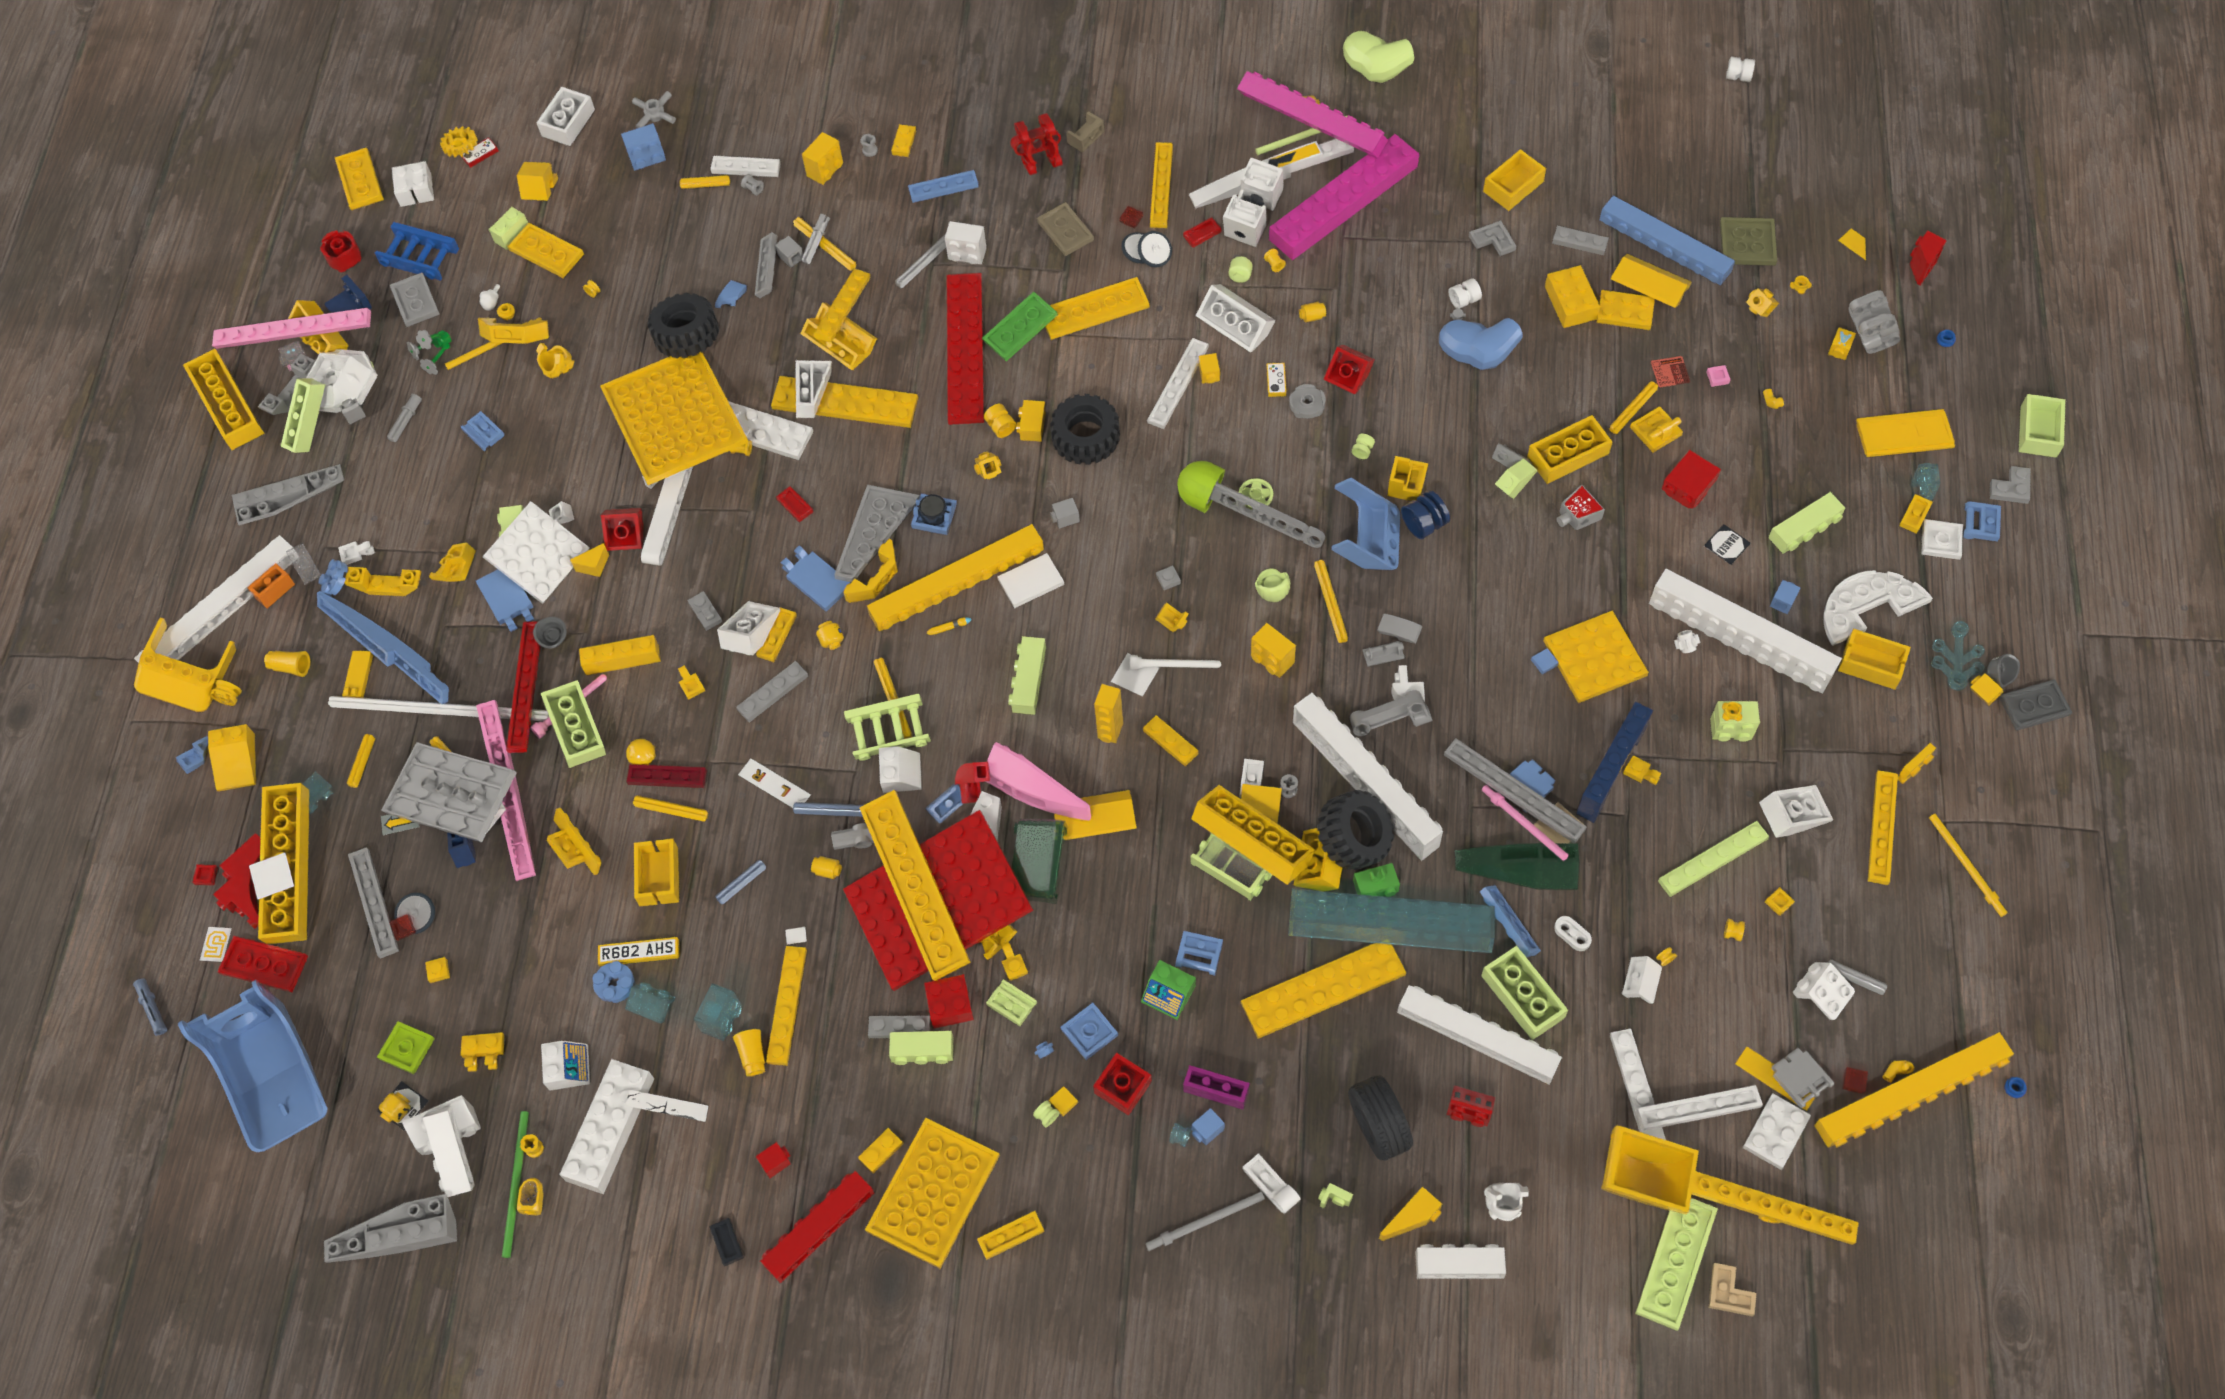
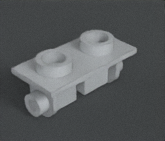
(1507, 456)
(1384, 653)

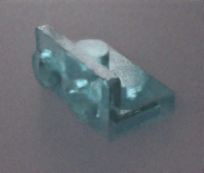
(1927, 479)

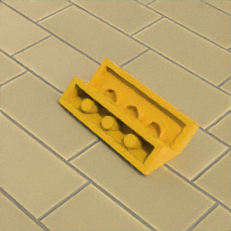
(1651, 280)
(849, 345)
(1108, 814)

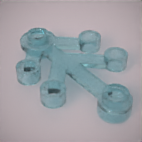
(1957, 659)

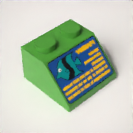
(1168, 990)

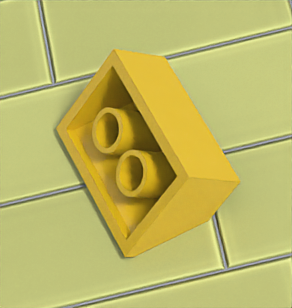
(1322, 872)

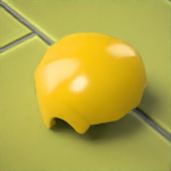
(640, 752)

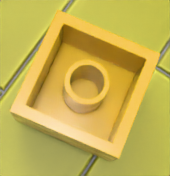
(822, 158)
(1272, 650)

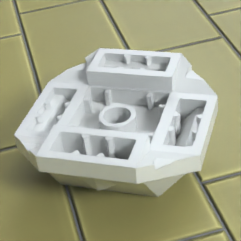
(345, 376)

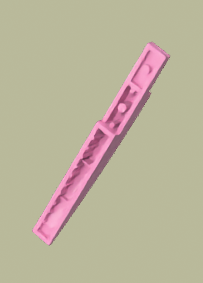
(513, 816)

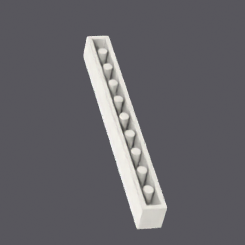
(221, 602)

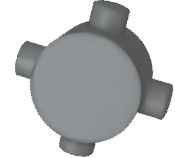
(1457, 314)

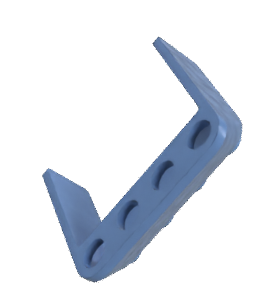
(1377, 529)

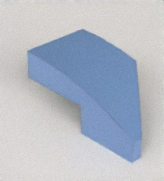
(730, 293)
(194, 757)

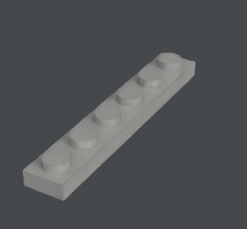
(373, 902)

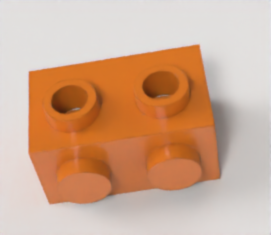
(271, 585)

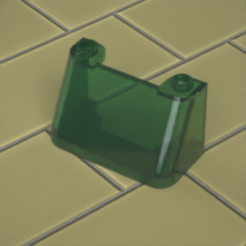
(1038, 857)

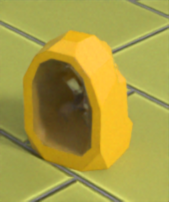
(530, 1197)

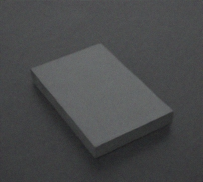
(2035, 705)

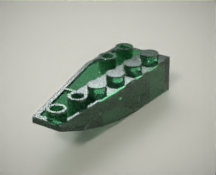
(1523, 865)

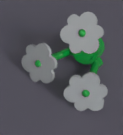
(425, 340)

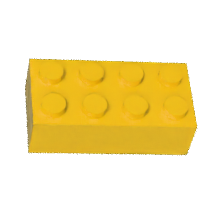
(1569, 449)

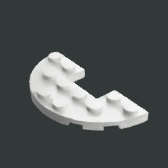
(1866, 592)

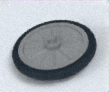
(419, 908)

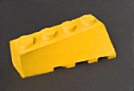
(321, 342)

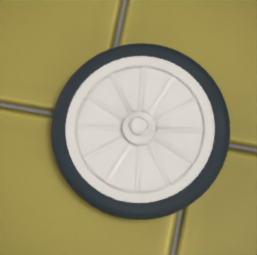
(1129, 247)
(1154, 249)

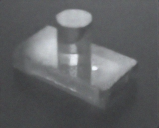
(303, 563)

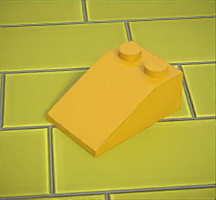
(232, 757)

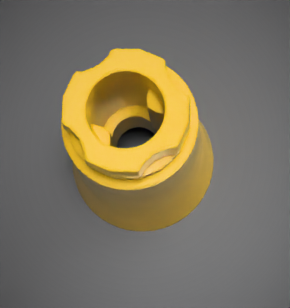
(288, 662)
(750, 1051)

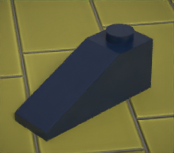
(461, 850)

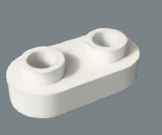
(1573, 933)

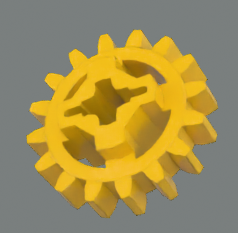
(458, 141)

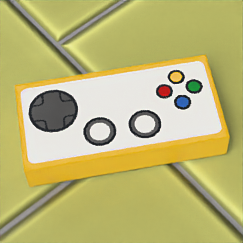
(1276, 379)

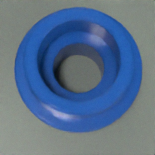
(1946, 334)
(2019, 1083)

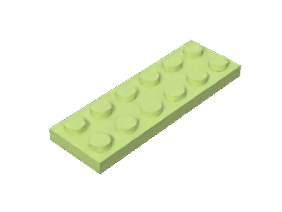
(1676, 1264)

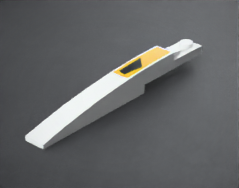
(1288, 161)

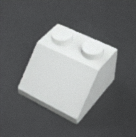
(899, 769)

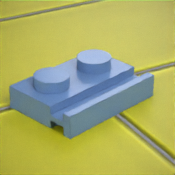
(482, 431)

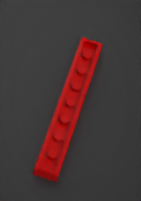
(523, 691)

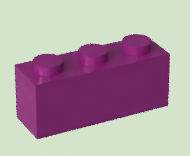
(1216, 1087)

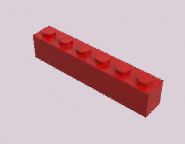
(817, 1226)

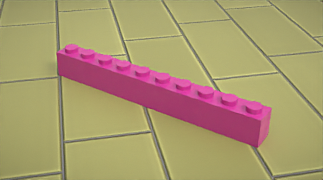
(1313, 114)

